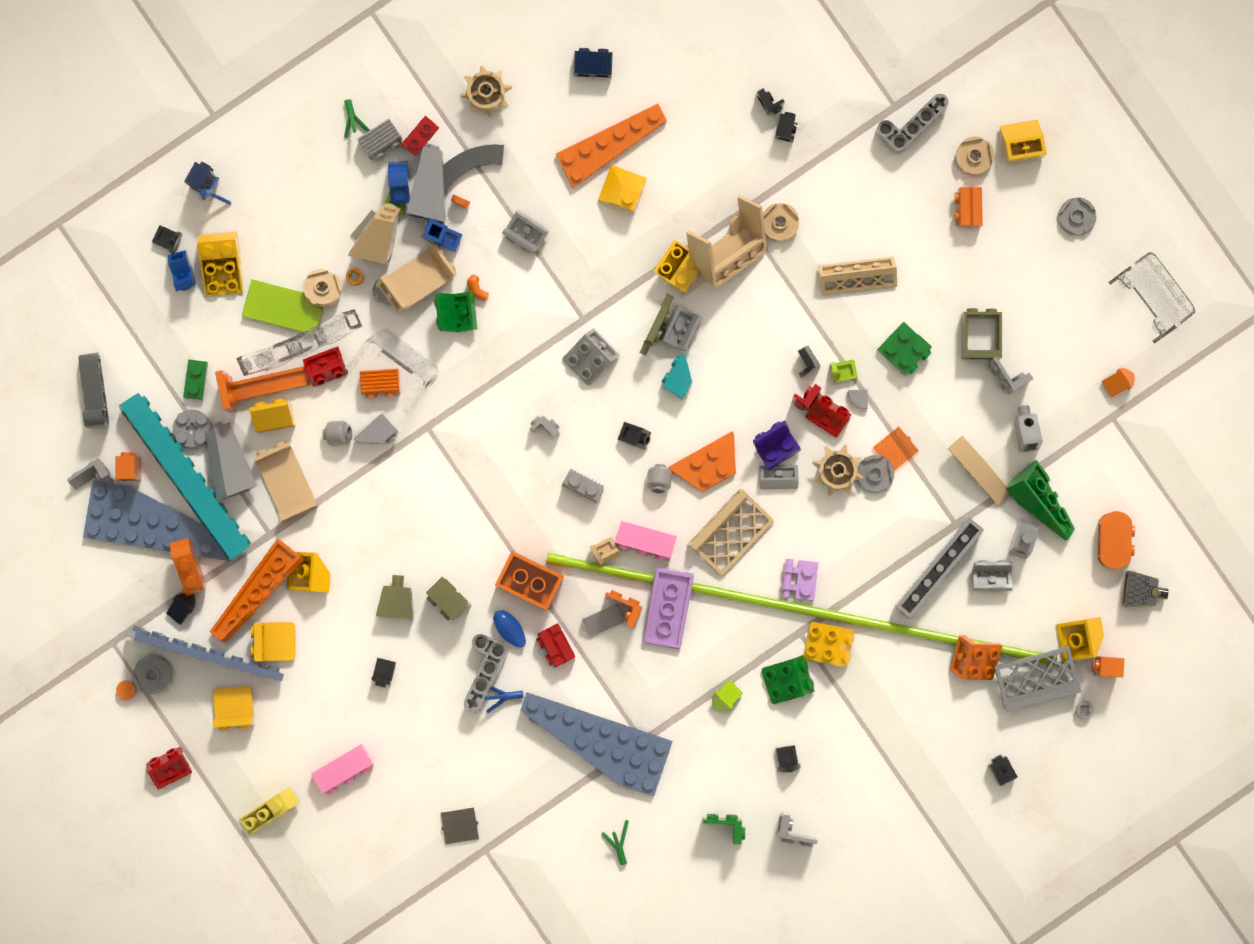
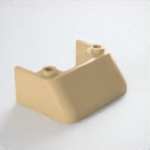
(735, 250)

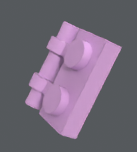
(806, 579)

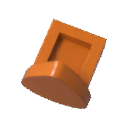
(1120, 381)

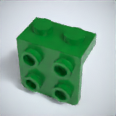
(455, 312)
(788, 680)
(738, 830)

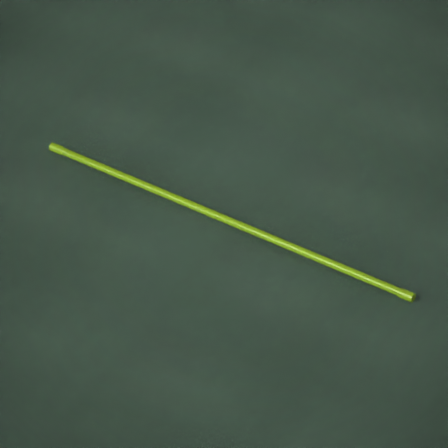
(561, 560)

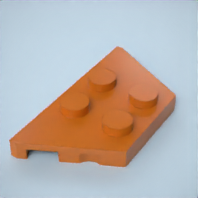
(708, 464)

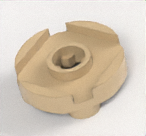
(983, 162)
(791, 222)
(328, 280)

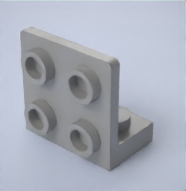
(590, 356)
(1007, 384)
(785, 825)

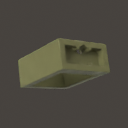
(982, 354)

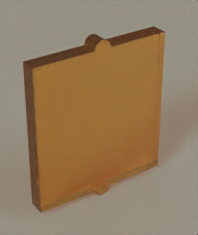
(896, 448)

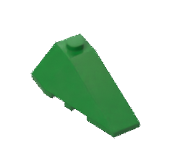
(1035, 495)

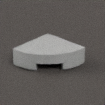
(859, 398)

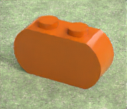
(1115, 540)
(188, 566)

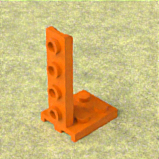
(231, 391)

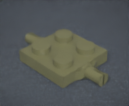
(661, 319)

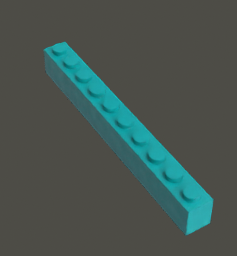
(184, 477)

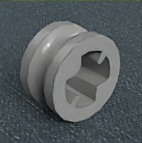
(1090, 710)

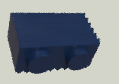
(593, 63)
(200, 176)

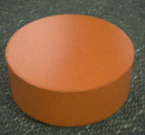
(460, 201)
(126, 690)

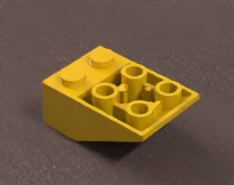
(220, 263)

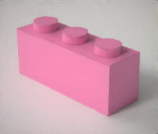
(645, 540)
(342, 769)

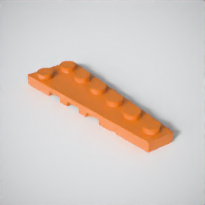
(596, 151)
(264, 580)

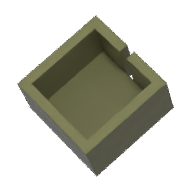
(447, 598)

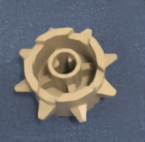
(479, 100)
(842, 480)

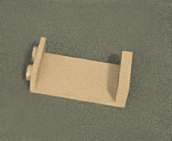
(417, 279)
(285, 481)

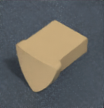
(605, 551)

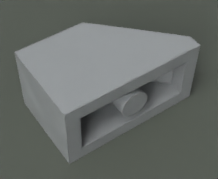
(377, 432)

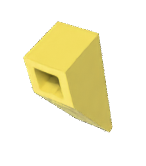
(269, 810)

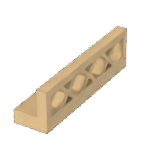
(858, 272)

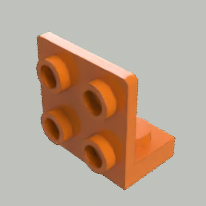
(631, 616)
(974, 659)

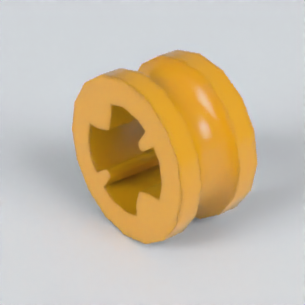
(358, 272)

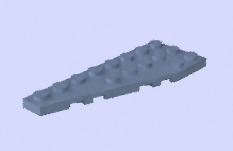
(136, 519)
(198, 651)
(617, 750)

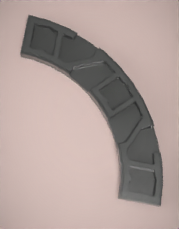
(471, 159)

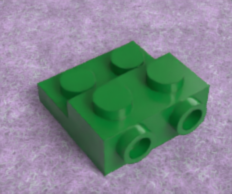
(905, 349)

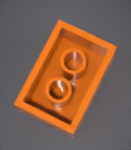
(529, 580)

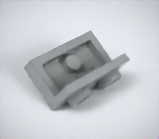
(525, 232)
(681, 328)
(992, 576)

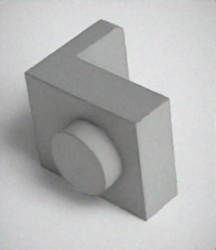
(551, 426)

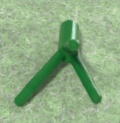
(351, 117)
(618, 846)

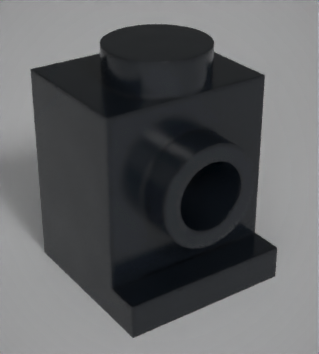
(786, 127)
(1008, 775)

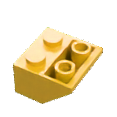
(1023, 141)
(677, 268)
(272, 416)

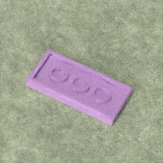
(668, 608)

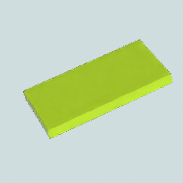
(280, 307)

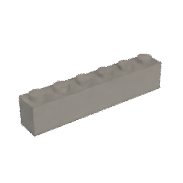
(939, 568)

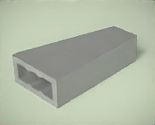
(428, 191)
(228, 463)

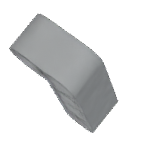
(916, 121)
(482, 675)

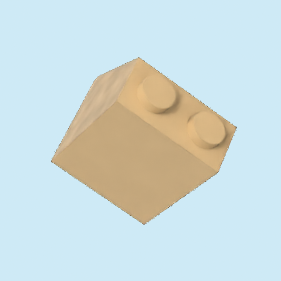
(378, 236)

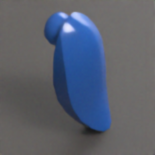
(509, 628)

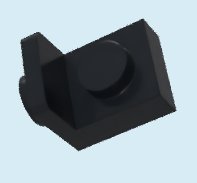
(766, 100)
(634, 435)
(383, 672)

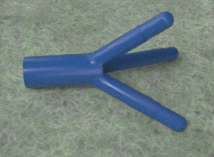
(209, 192)
(504, 696)

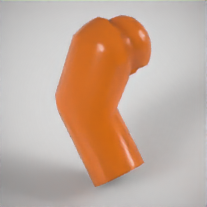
(473, 285)

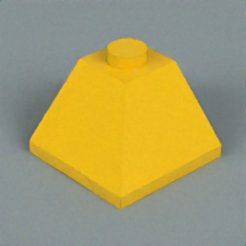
(622, 189)
(310, 575)
(1082, 637)

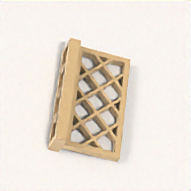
(719, 520)

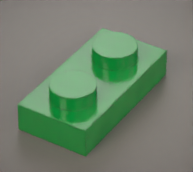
(195, 379)

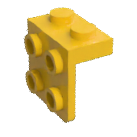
(273, 641)
(829, 644)
(233, 707)

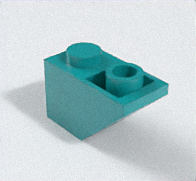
(679, 379)

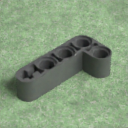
(93, 389)

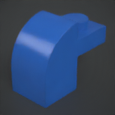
(399, 182)
(441, 235)
(181, 270)

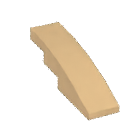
(979, 470)

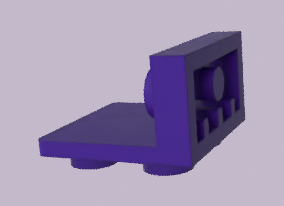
(776, 445)

